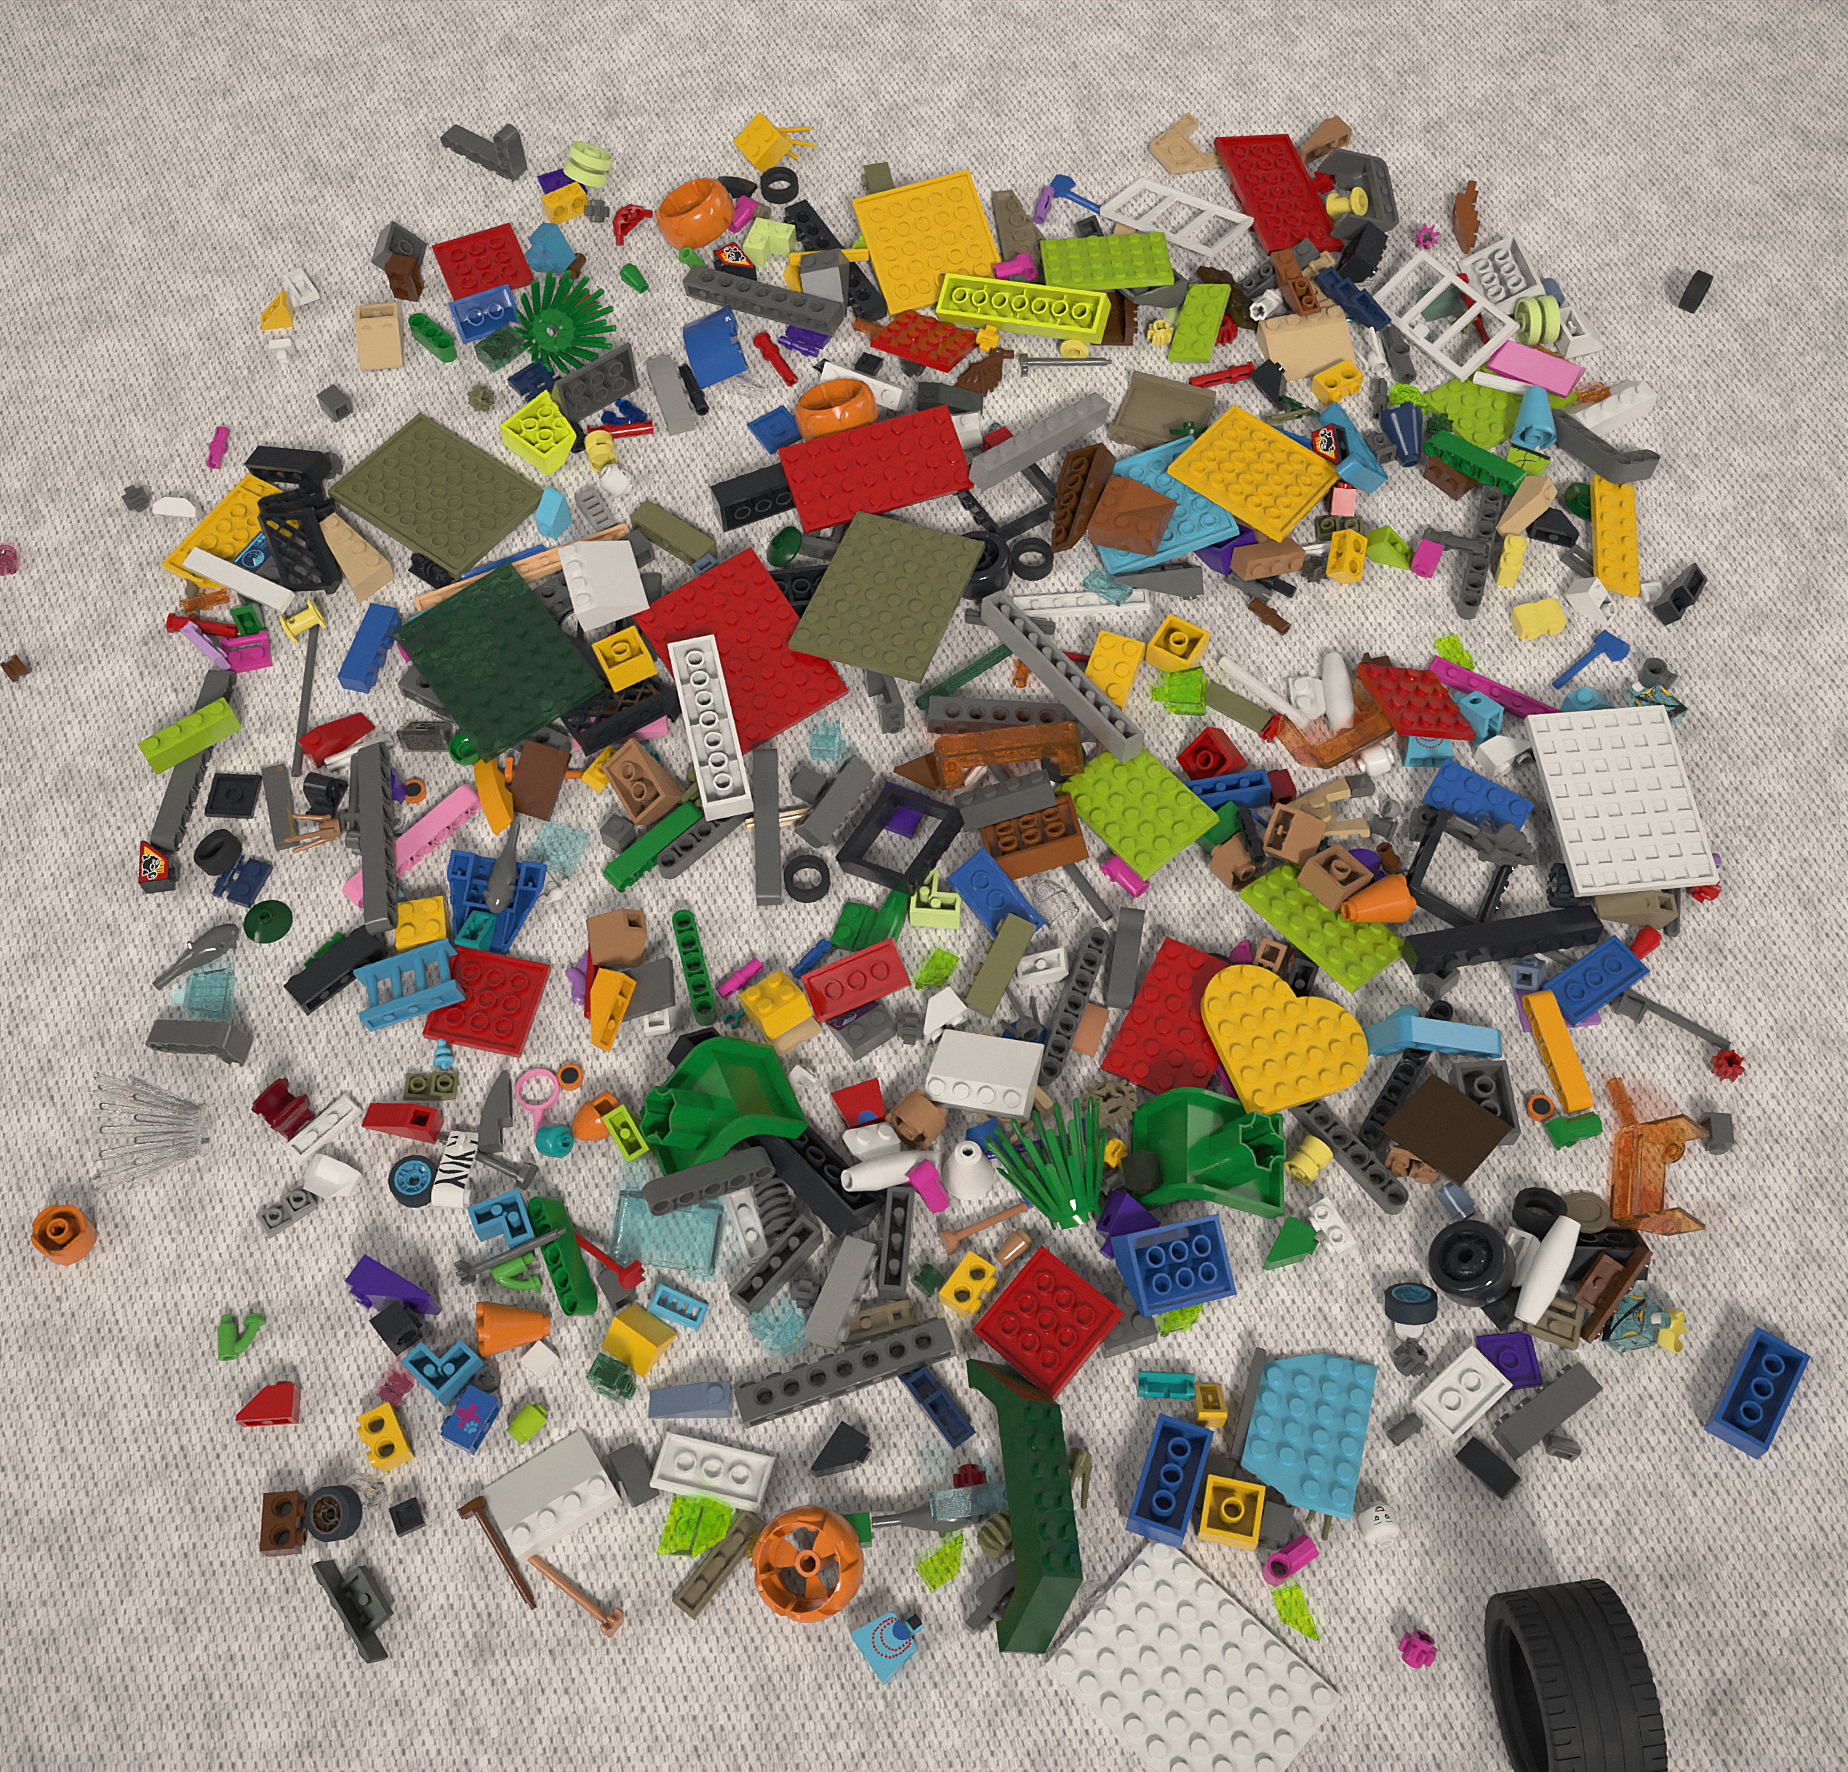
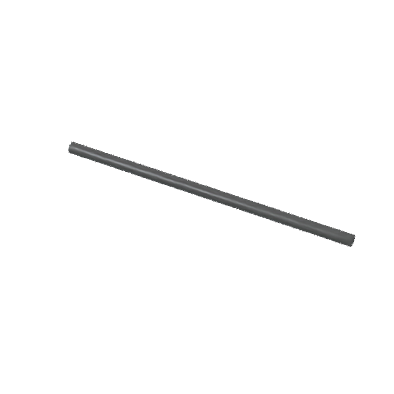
(1071, 869)

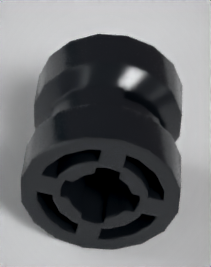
(579, 444)

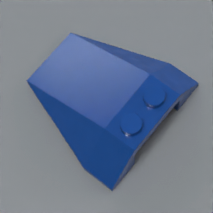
(469, 878)

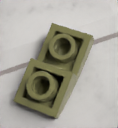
(1332, 524)
(434, 1087)

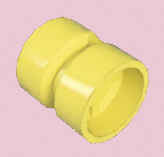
(600, 449)
(1308, 1159)

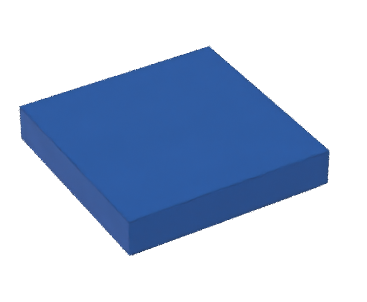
(775, 430)

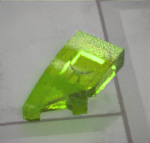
(1404, 393)
(1452, 650)
(937, 969)
(1181, 1319)
(942, 1565)
(1293, 1610)

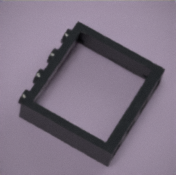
(1039, 482)
(874, 822)
(1491, 902)

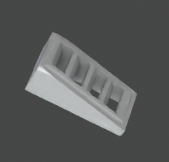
(589, 498)

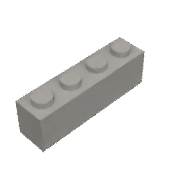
(670, 395)
(842, 1293)

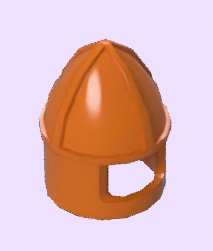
(588, 1121)

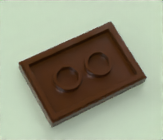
(538, 780)

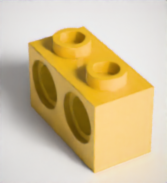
(564, 203)
(1337, 382)
(1346, 556)
(963, 1283)
(390, 1435)

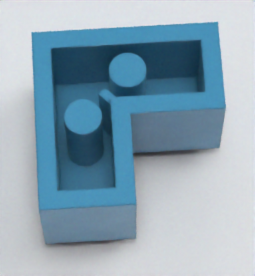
(549, 250)
(503, 1215)
(443, 1376)

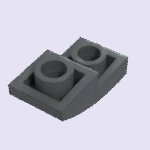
(633, 1474)

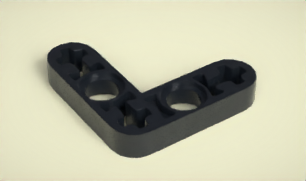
(299, 500)

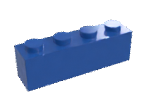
(369, 648)
(1243, 789)

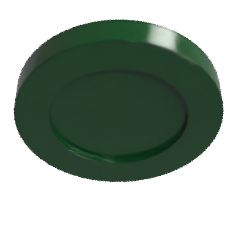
(1188, 428)

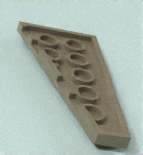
(1017, 231)

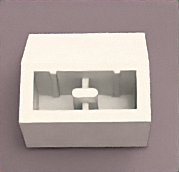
(1576, 334)

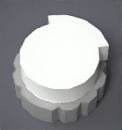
(1409, 1333)

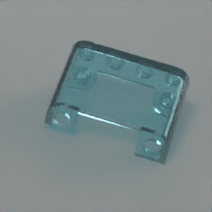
(679, 1240)

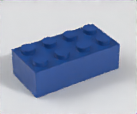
(1475, 797)
(1757, 1393)
(1169, 1481)

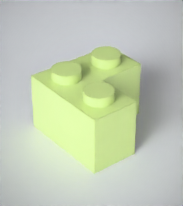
(768, 238)
(933, 907)

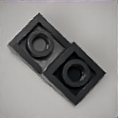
(737, 186)
(1488, 1468)

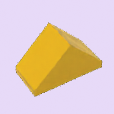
(278, 313)
(1209, 1405)

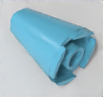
(1534, 420)

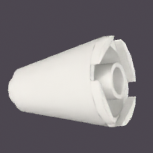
(967, 1172)

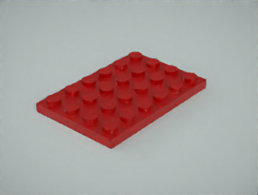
(1164, 1033)

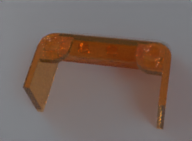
(1368, 729)
(1640, 1174)

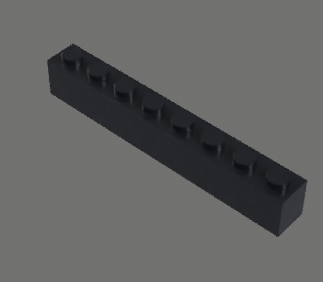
(1501, 939)

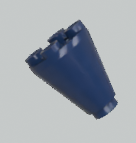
(1404, 429)

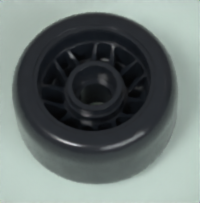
(993, 569)
(1474, 1281)

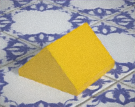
(638, 1339)

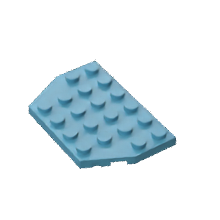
(1311, 1430)

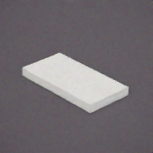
(712, 1472)

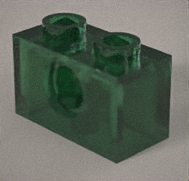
(499, 348)
(612, 1379)

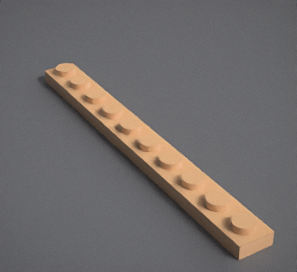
(529, 568)

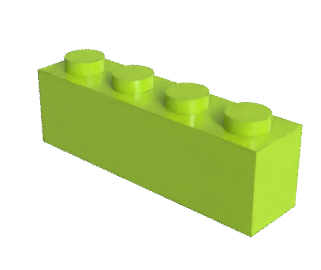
(189, 736)

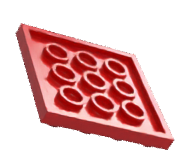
(483, 262)
(925, 341)
(1415, 702)
(498, 1006)
(1048, 1322)

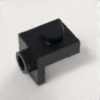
(326, 509)

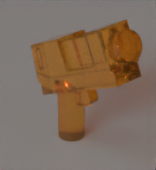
(1595, 393)

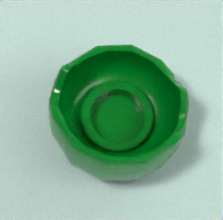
(462, 751)

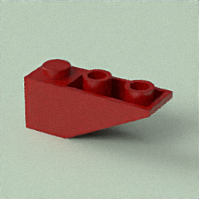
(404, 1120)

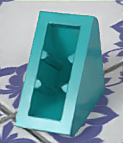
(477, 931)

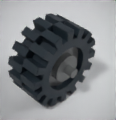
(1559, 888)

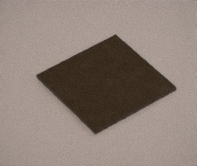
(1446, 1130)

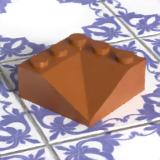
(1130, 517)

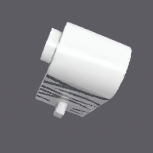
(452, 1179)

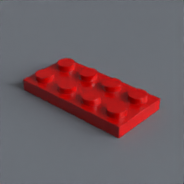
(856, 980)

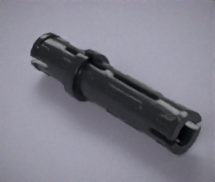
(1252, 841)

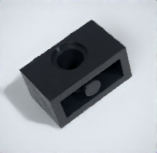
(397, 1327)

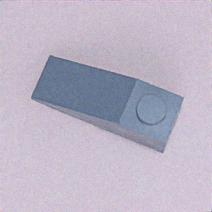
(692, 1401)

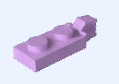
(204, 644)

